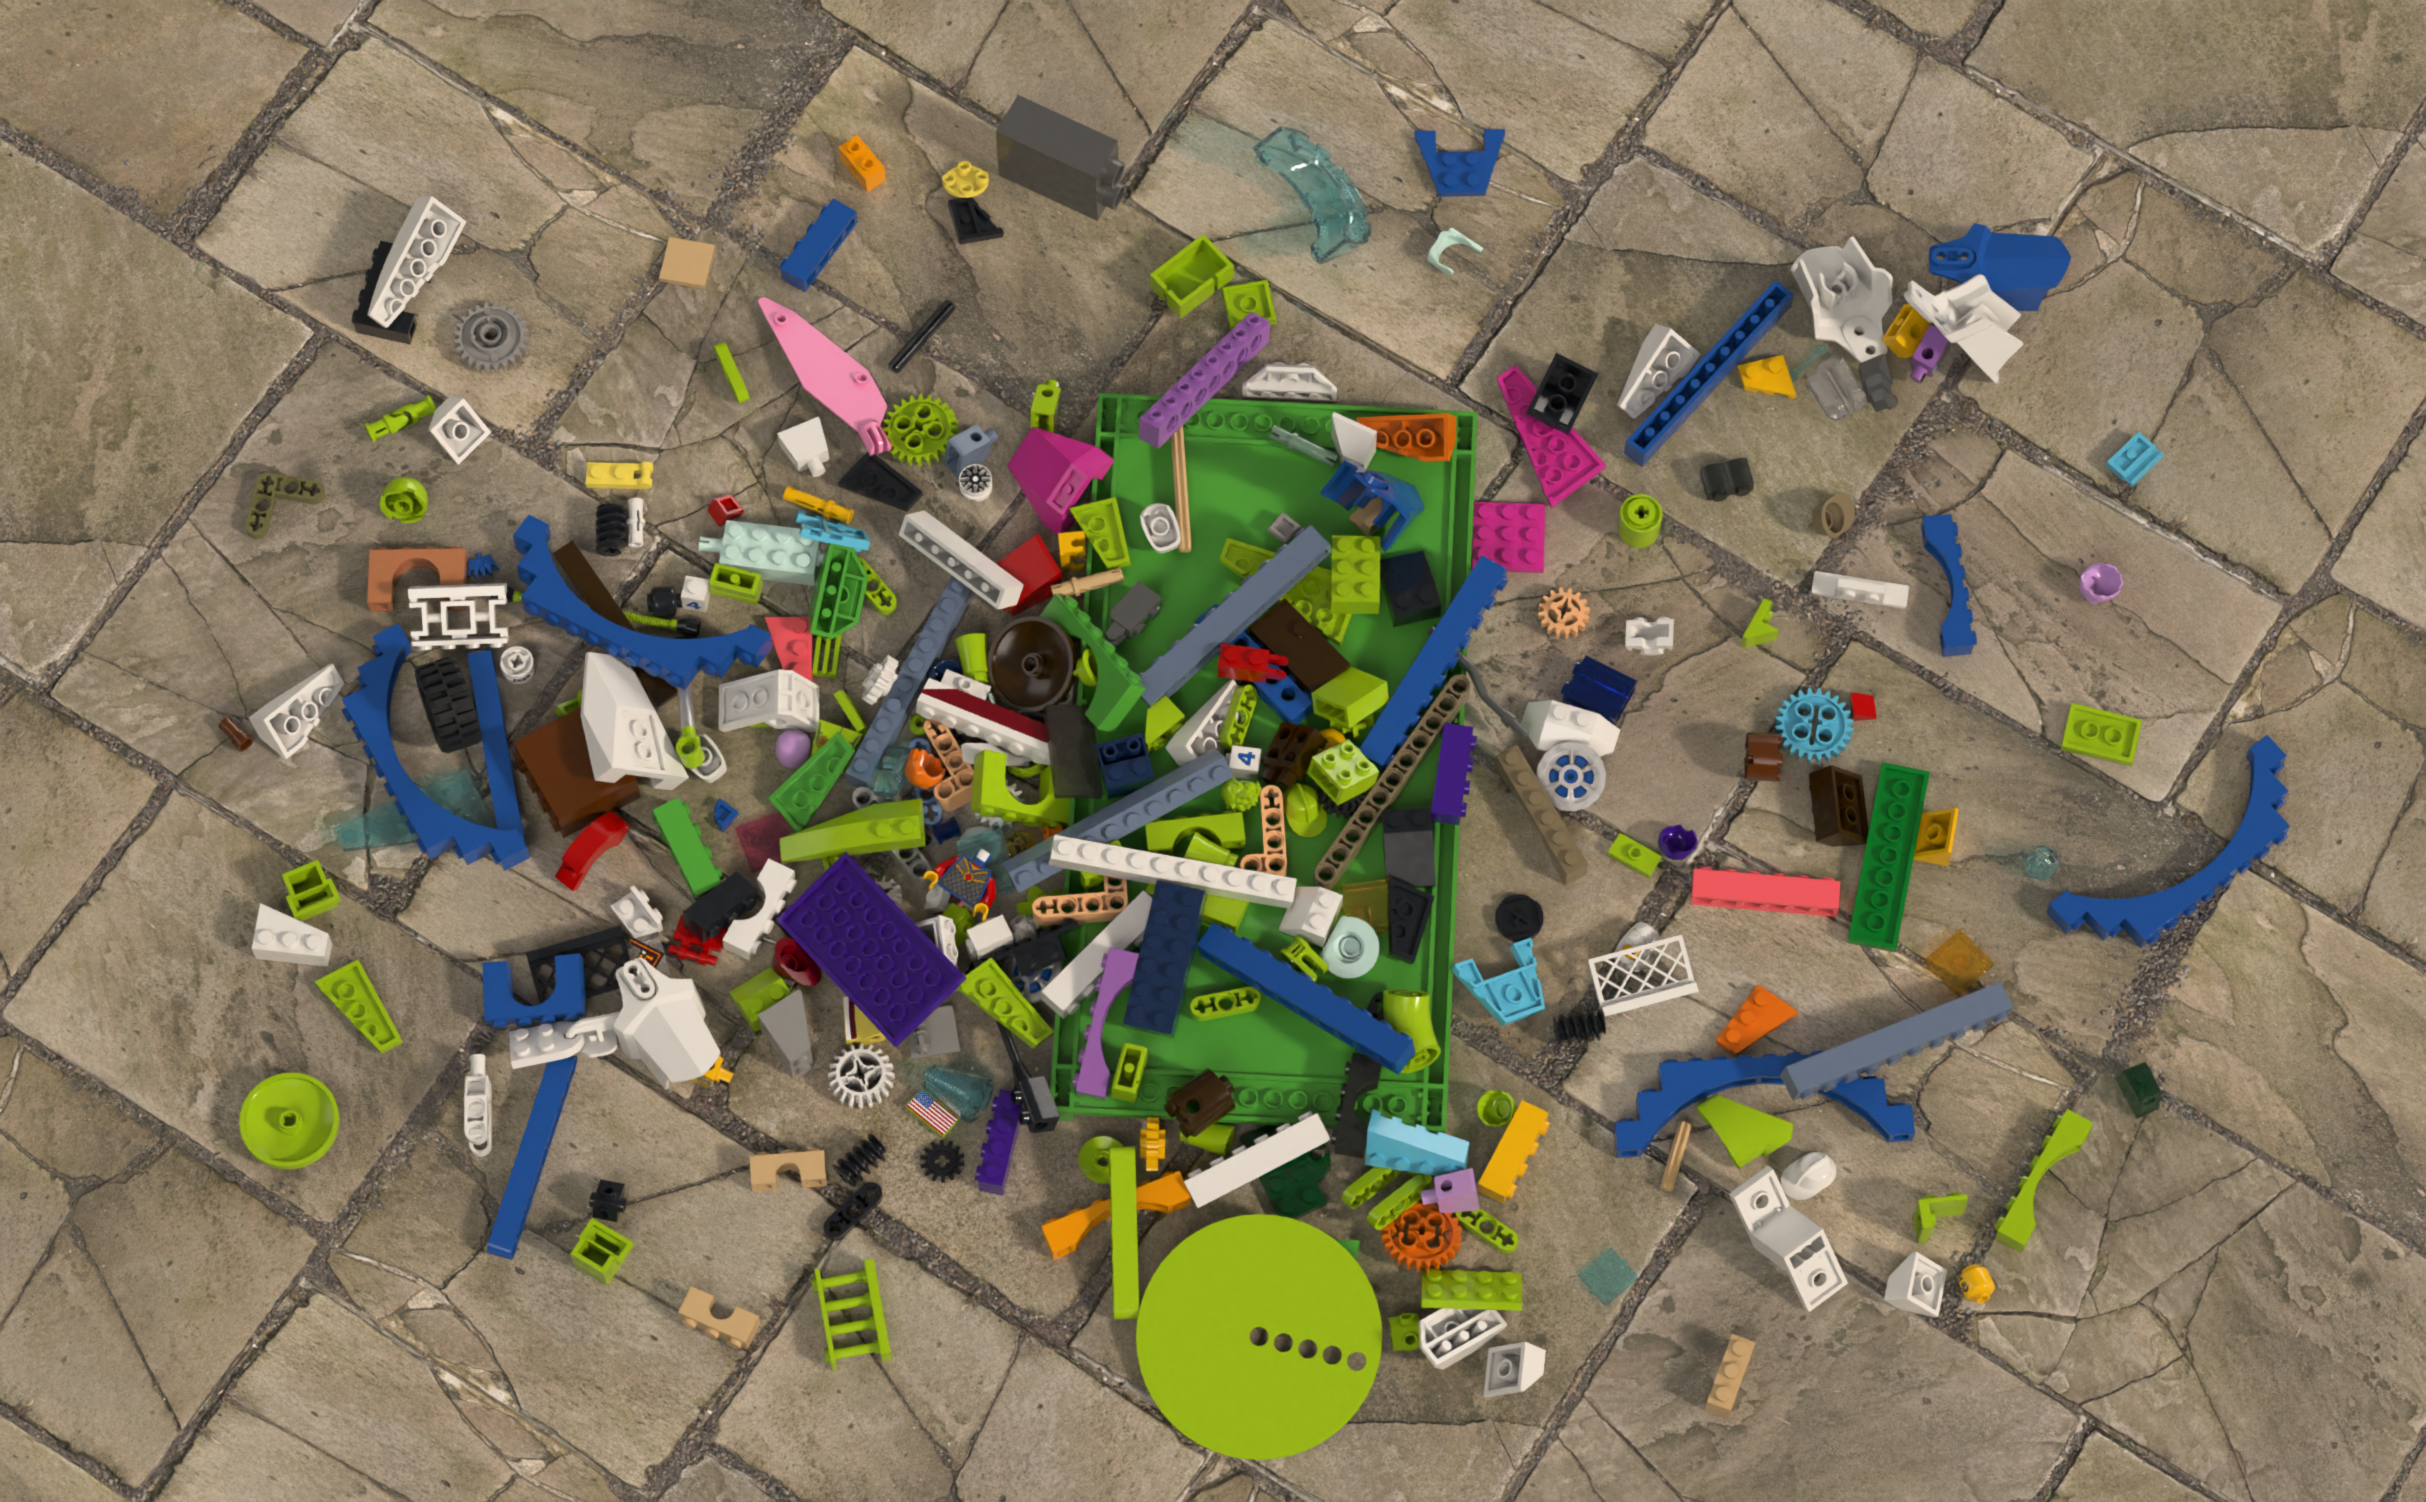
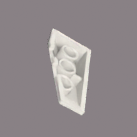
(291, 716)
(1203, 729)

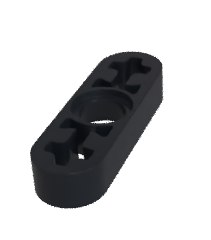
(871, 1204)

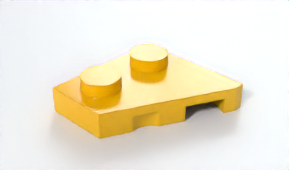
(1767, 377)

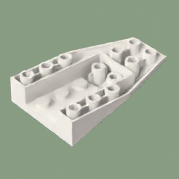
(624, 727)

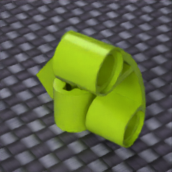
(1743, 1129)

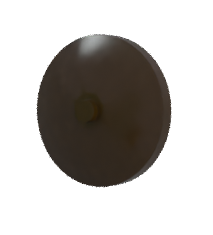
(1032, 663)

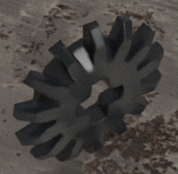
(934, 1154)

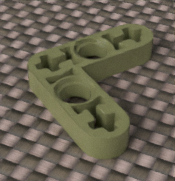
(275, 491)

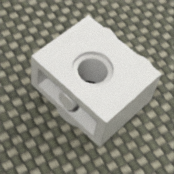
(987, 938)

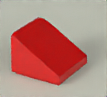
(724, 509)
(1862, 707)

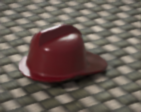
(794, 963)

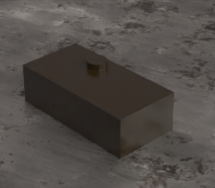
(1310, 655)

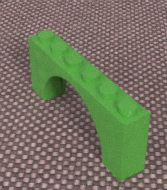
(1116, 685)

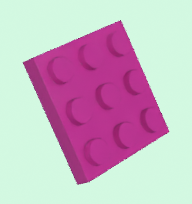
(1509, 535)

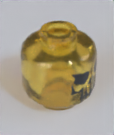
(1019, 842)

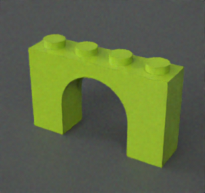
(992, 797)

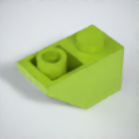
(1162, 722)

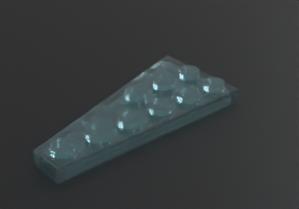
(387, 828)

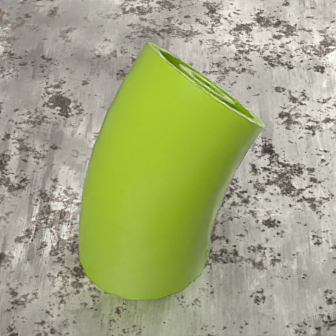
(1410, 1013)

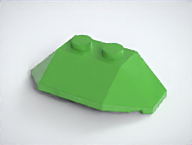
(837, 592)

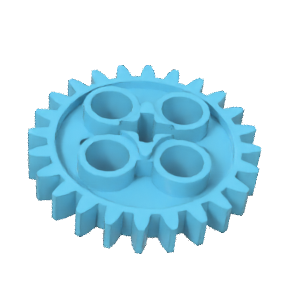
(1836, 729)

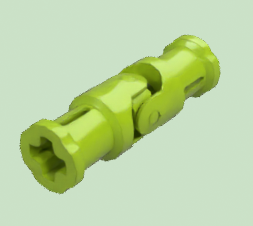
(397, 420)

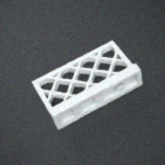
(1647, 996)

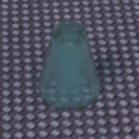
(959, 1090)

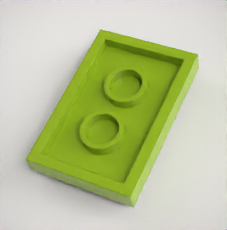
(2101, 734)

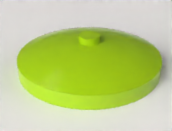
(289, 1121)

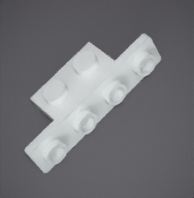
(1860, 590)

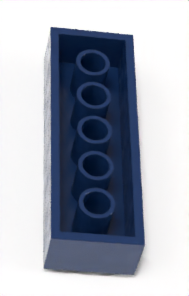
(1165, 959)

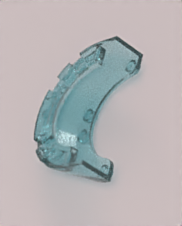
(1322, 188)

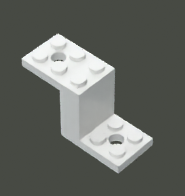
(1788, 1238)

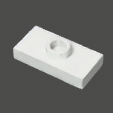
(966, 684)

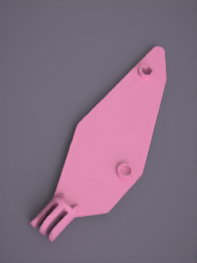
(830, 375)

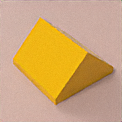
(1936, 836)

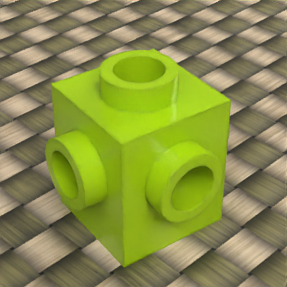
(1404, 1332)

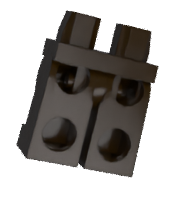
(1290, 754)

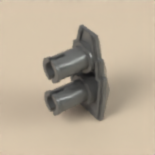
(1877, 383)

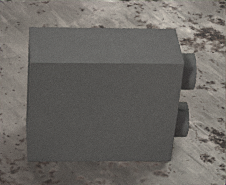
(1059, 158)

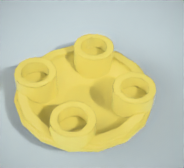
(965, 180)

